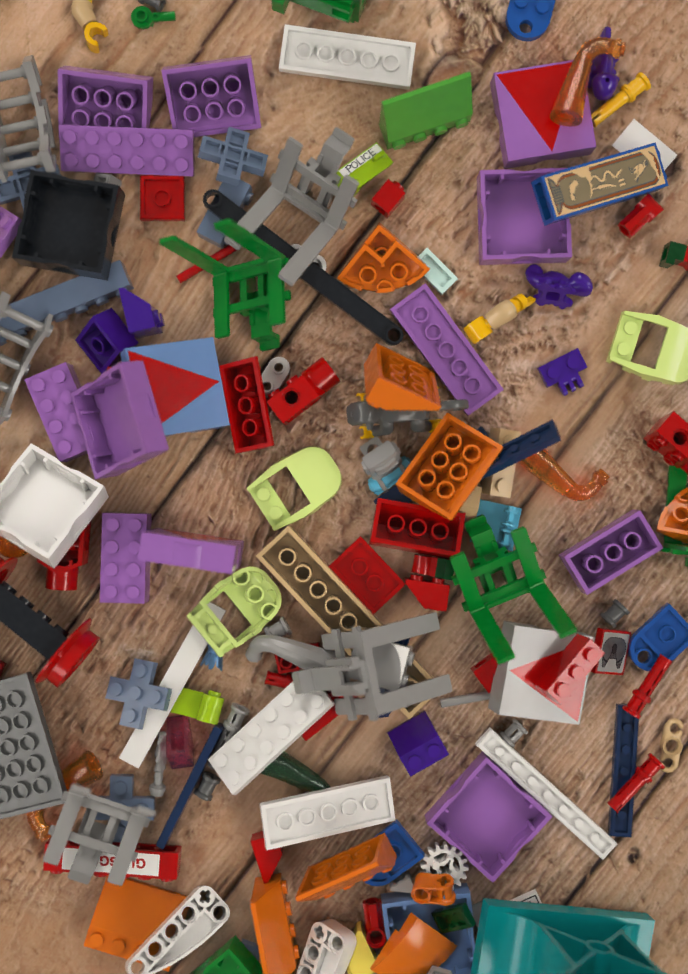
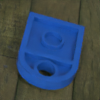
(531, 12)
(662, 634)
(407, 854)

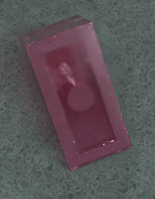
(179, 742)

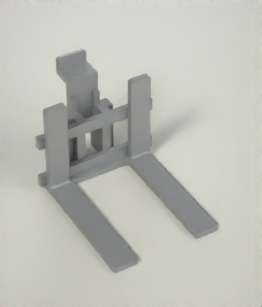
(319, 171)
(335, 674)
(95, 836)

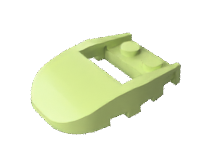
(673, 356)
(315, 475)
(253, 596)

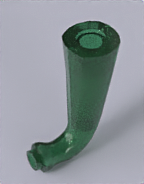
(295, 773)

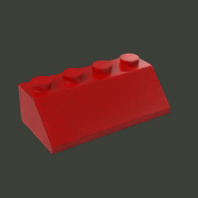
(246, 405)
(415, 529)

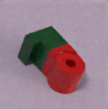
(675, 254)
(432, 566)

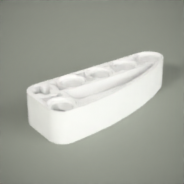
(188, 934)
(327, 949)

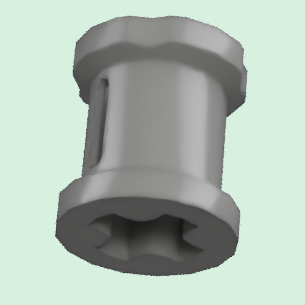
(280, 628)
(506, 735)

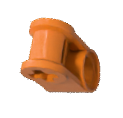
(431, 888)

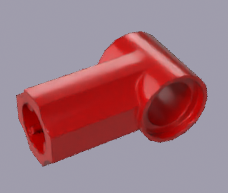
(643, 213)
(374, 921)

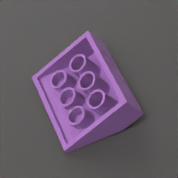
(212, 96)
(103, 98)

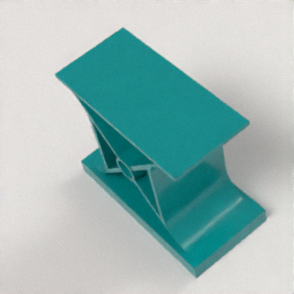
(561, 940)

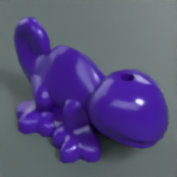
(602, 74)
(555, 285)

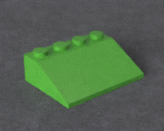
(426, 111)

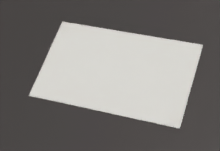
(636, 136)

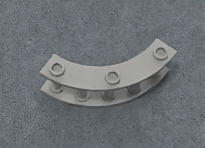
(41, 121)
(21, 368)

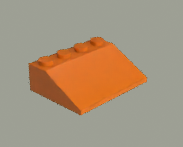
(399, 382)
(448, 467)
(347, 868)
(129, 916)
(273, 926)

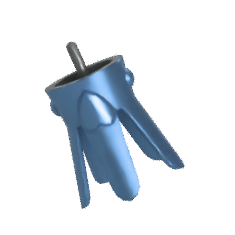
(210, 658)

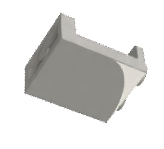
(390, 664)

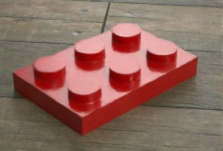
(367, 575)

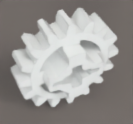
(447, 856)

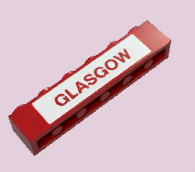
(150, 862)

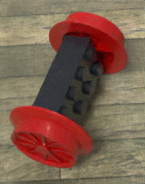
(34, 628)

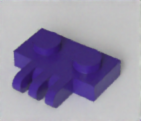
(564, 371)

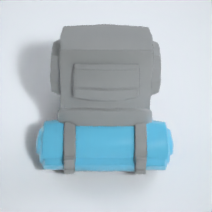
(383, 464)

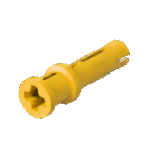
(627, 94)

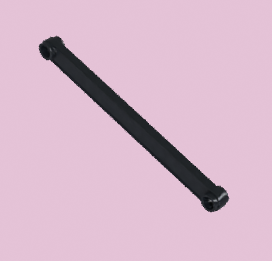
(314, 275)

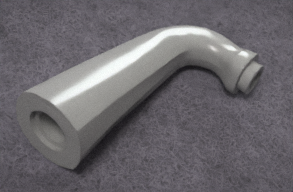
(293, 651)

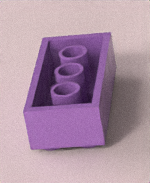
(53, 400)
(610, 551)
(122, 574)

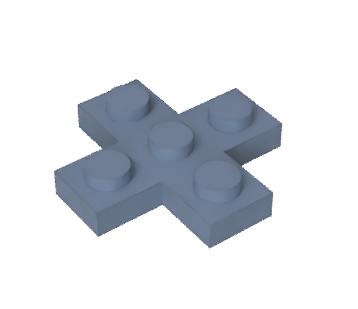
(233, 156)
(16, 184)
(138, 693)
(123, 792)

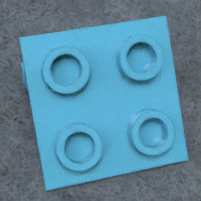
(501, 520)

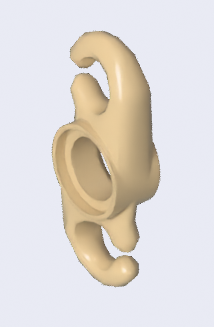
(666, 736)

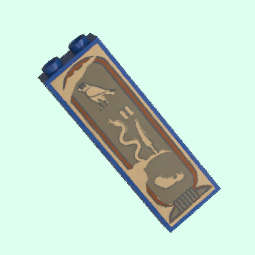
(599, 183)

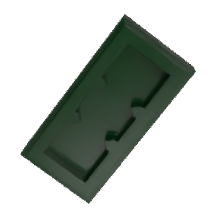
(453, 918)

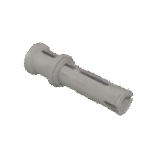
(231, 725)

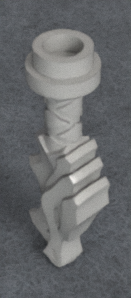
(158, 788)

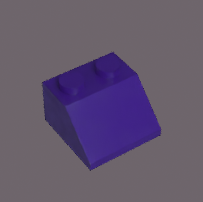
(140, 316)
(105, 339)
(417, 743)

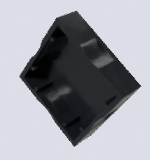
(69, 225)

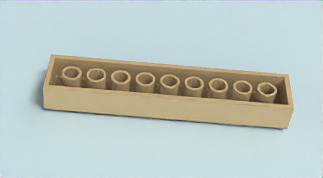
(325, 594)

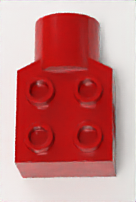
(309, 388)
(670, 439)
(65, 574)

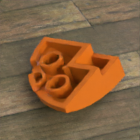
(382, 264)
(674, 518)
(413, 949)

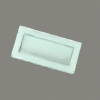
(439, 275)

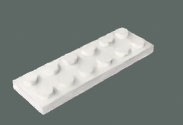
(347, 57)
(268, 736)
(327, 812)

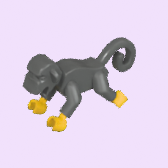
(364, 414)

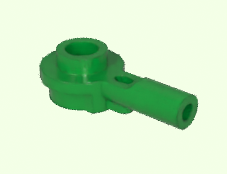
(144, 18)

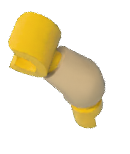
(83, 13)
(496, 317)

